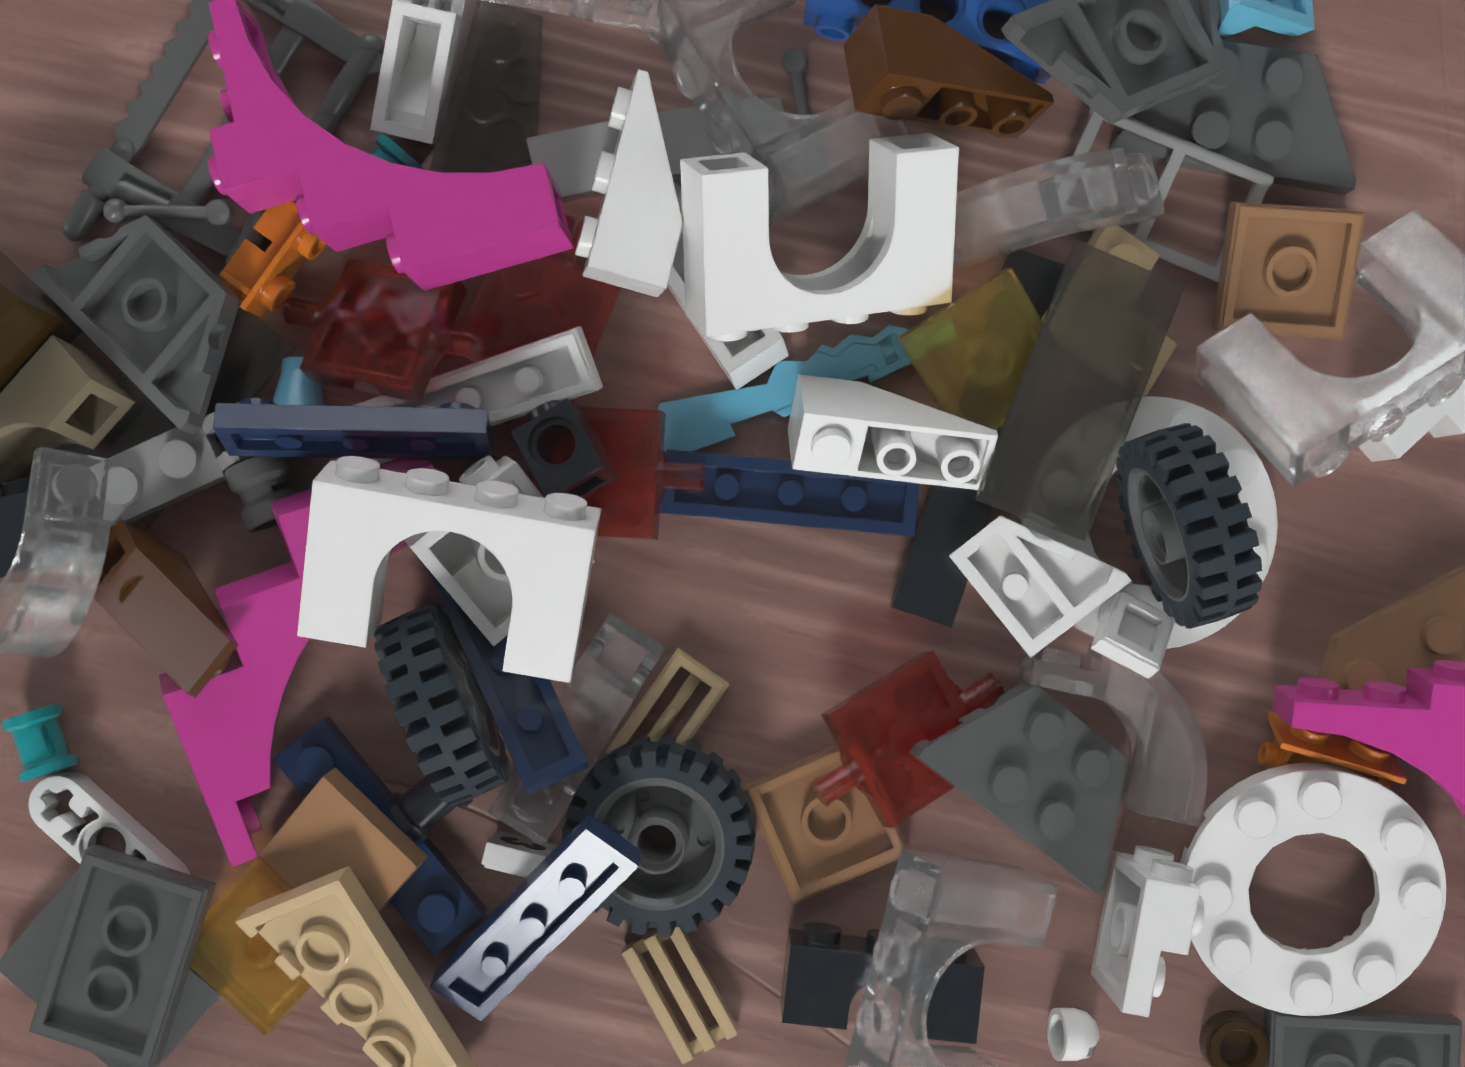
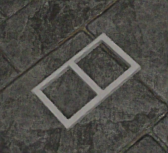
(1179, 148)

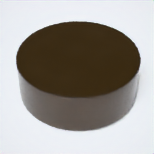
(1233, 1041)

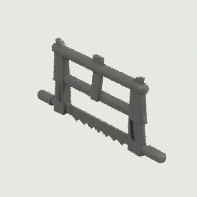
(113, 169)

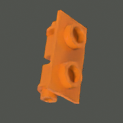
(270, 274)
(1308, 746)

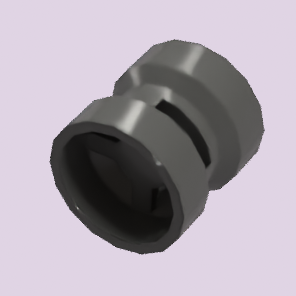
(259, 483)

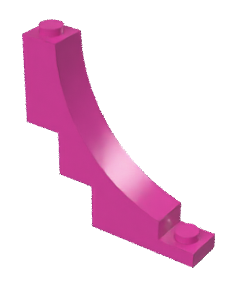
(234, 716)

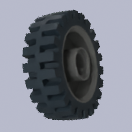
(1188, 525)
(441, 705)
(698, 804)

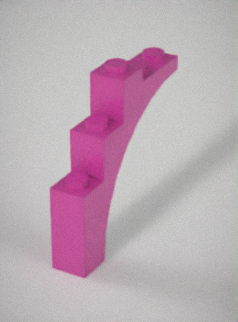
(432, 221)
(1413, 722)

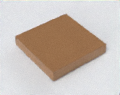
(1289, 268)
(342, 829)
(818, 843)

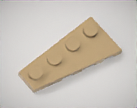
(354, 962)

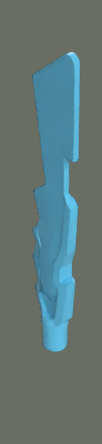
(708, 418)

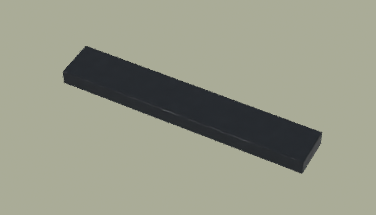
(950, 516)

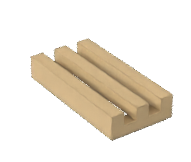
(698, 672)
(705, 1037)

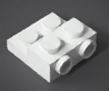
(469, 568)
(1144, 911)

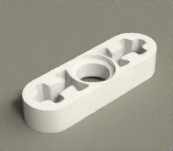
(85, 801)

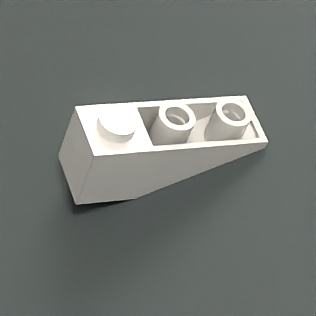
(639, 210)
(881, 435)

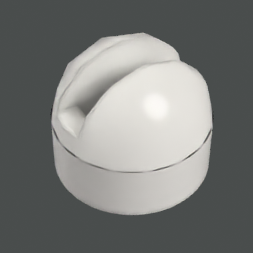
(1071, 1034)

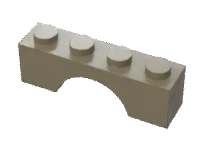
(56, 402)

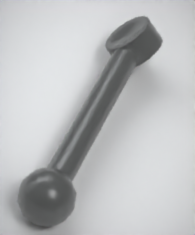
(796, 64)
(217, 211)

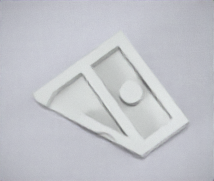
(1035, 580)

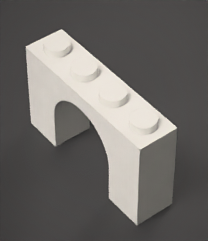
(894, 266)
(369, 510)

